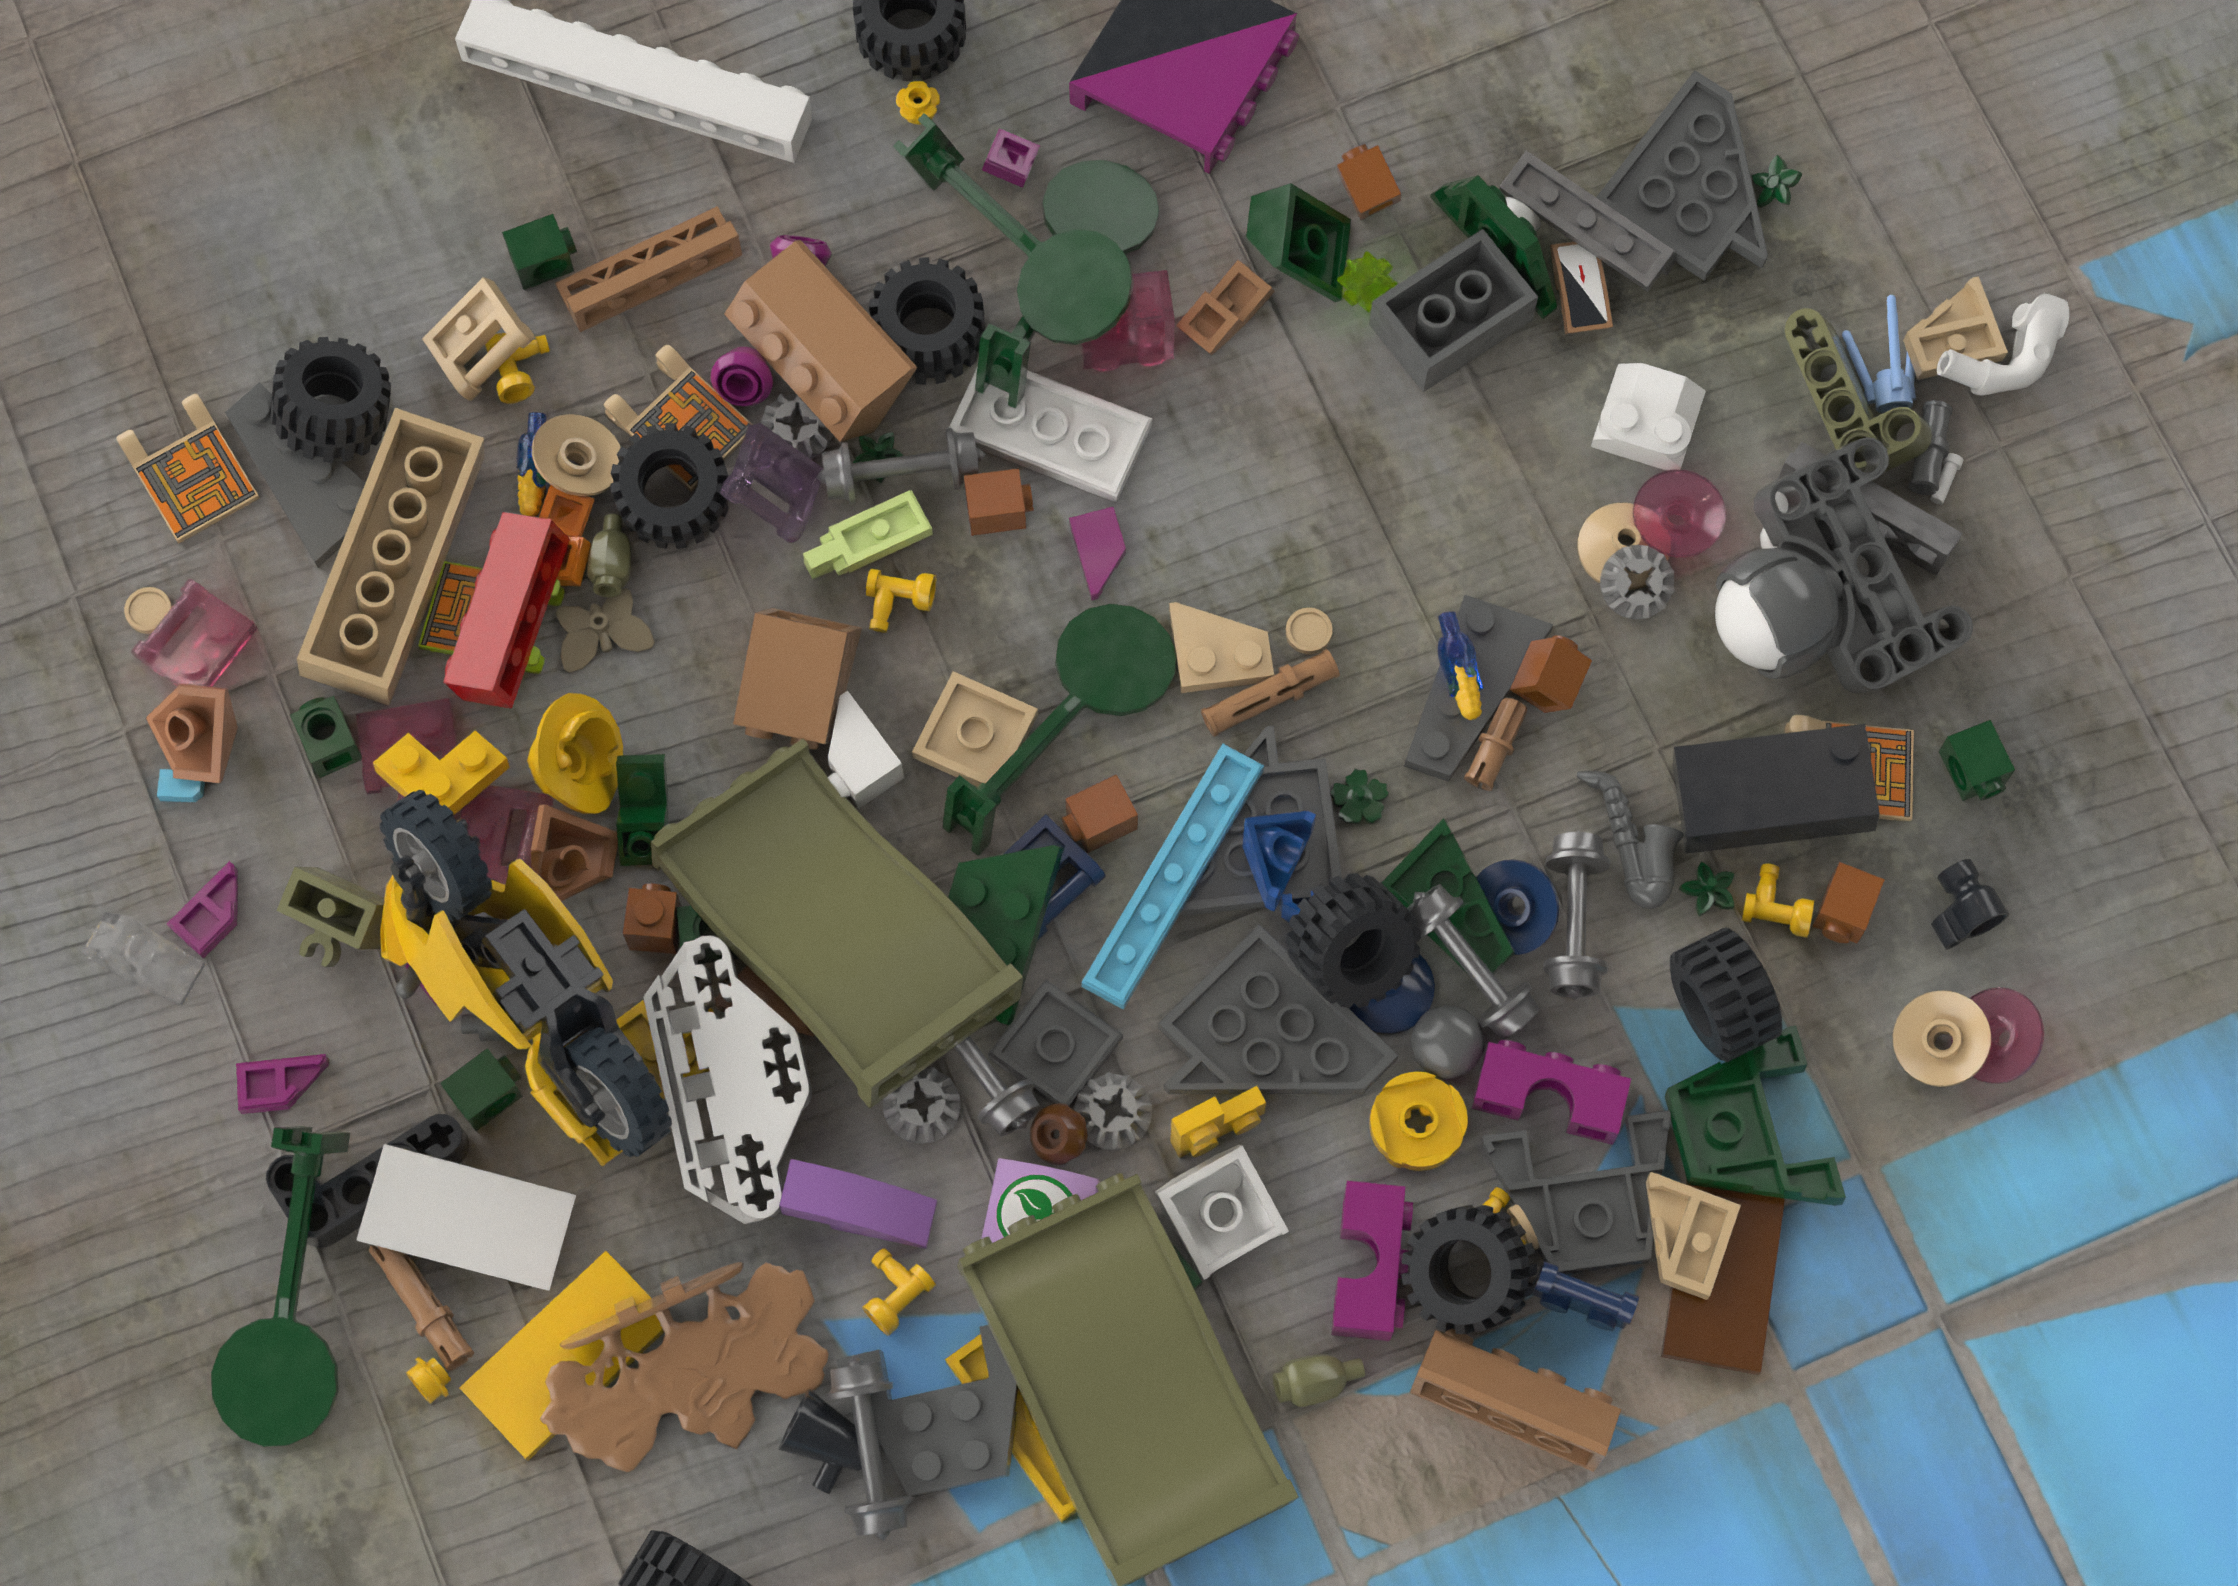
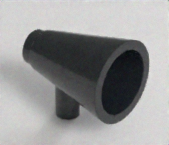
(825, 1436)

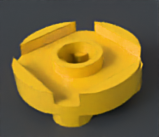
(1402, 1144)

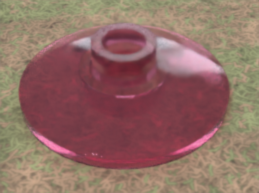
(1685, 495)
(2019, 1015)

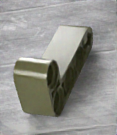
(1846, 390)

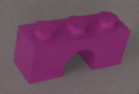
(1592, 1094)
(1369, 1304)

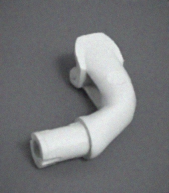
(2036, 337)

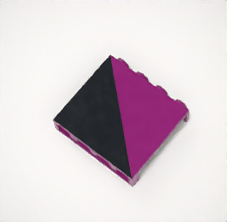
(1187, 66)

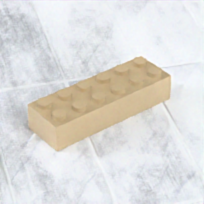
(391, 557)

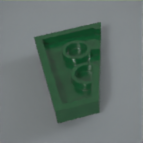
(1441, 861)

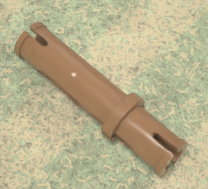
(1266, 694)
(430, 1315)

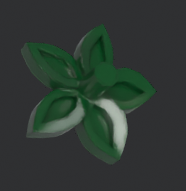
(1776, 182)
(877, 451)
(1710, 889)

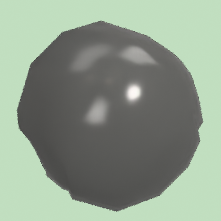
(1447, 1041)

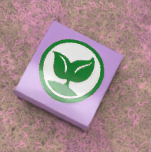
(1029, 1190)

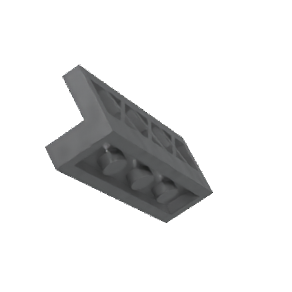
(1588, 221)
(1904, 526)

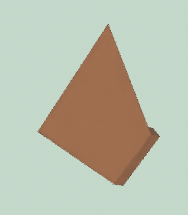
(195, 731)
(571, 851)

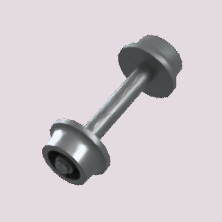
(841, 473)
(1576, 973)
(1510, 1009)
(1010, 1106)
(879, 1513)

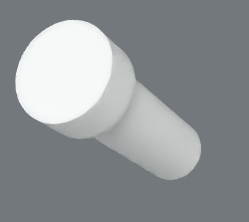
(1951, 464)

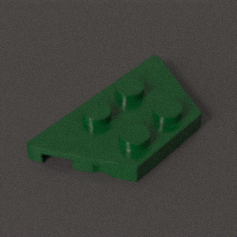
(1477, 207)
(1007, 903)

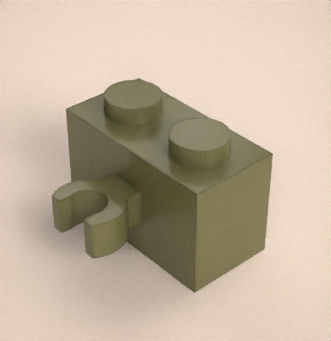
(335, 911)

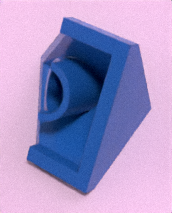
(1274, 849)

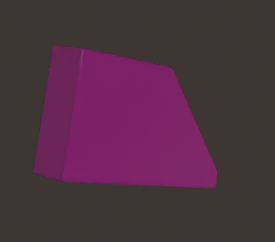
(1098, 547)
(209, 913)
(276, 1082)

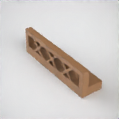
(654, 274)

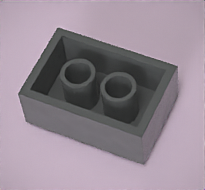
(1453, 310)

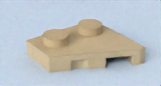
(1956, 324)
(1217, 650)
(1688, 1233)

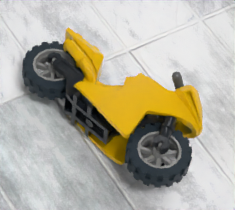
(514, 976)

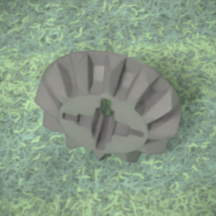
(811, 439)
(1615, 582)
(941, 1117)
(1121, 1131)

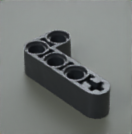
(334, 1194)

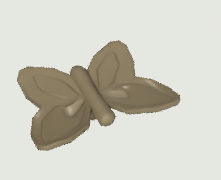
(589, 628)

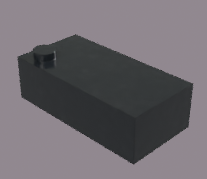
(1775, 788)

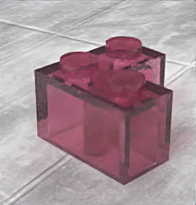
(1143, 331)

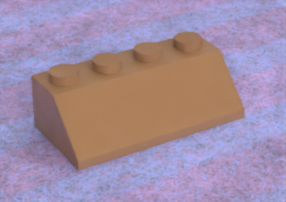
(821, 342)
(1517, 1400)

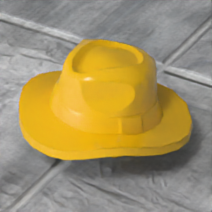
(577, 753)

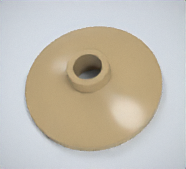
(577, 440)
(1600, 540)
(1936, 1015)

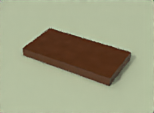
(1733, 1322)

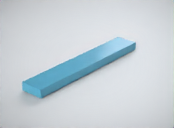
(1172, 876)

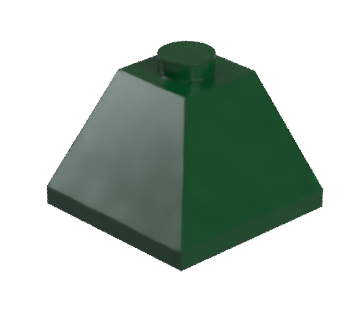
(1301, 237)

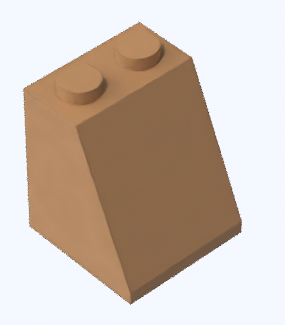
(795, 676)

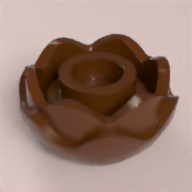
(1072, 1134)

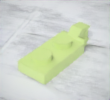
(869, 536)

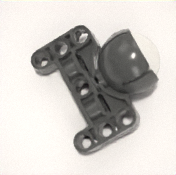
(1807, 595)

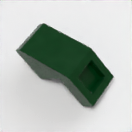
(642, 805)

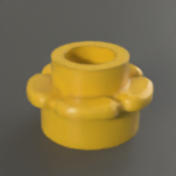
(913, 111)
(429, 1379)

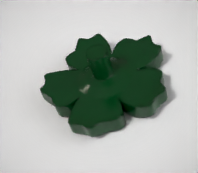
(1359, 798)

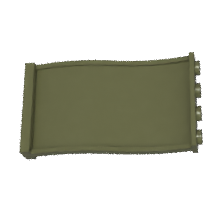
(836, 921)
(1125, 1379)

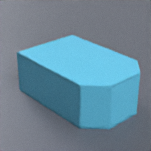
(178, 789)

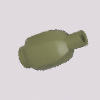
(609, 558)
(1315, 1379)

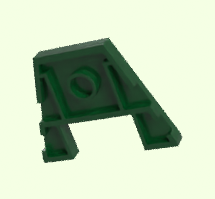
(1729, 1131)

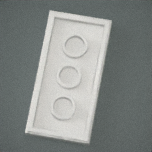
(1057, 433)
(466, 1217)

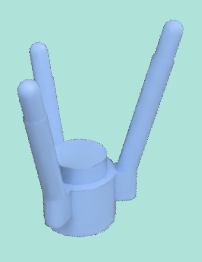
(1892, 387)

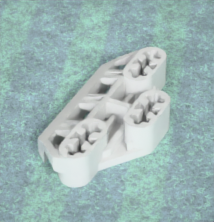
(738, 1086)

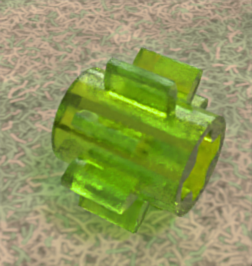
(1366, 280)

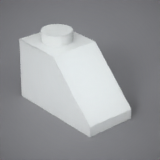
(859, 756)

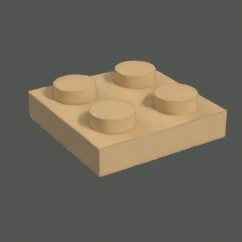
(973, 730)

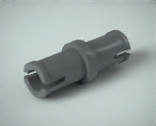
(1928, 465)

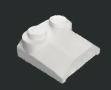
(1649, 416)
(1220, 1210)

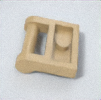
(468, 329)

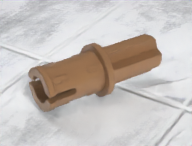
(1496, 744)

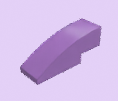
(857, 1204)

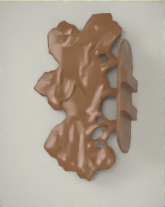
(697, 1372)

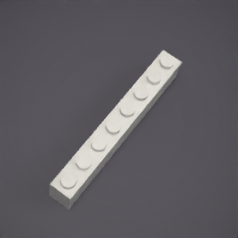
(635, 77)

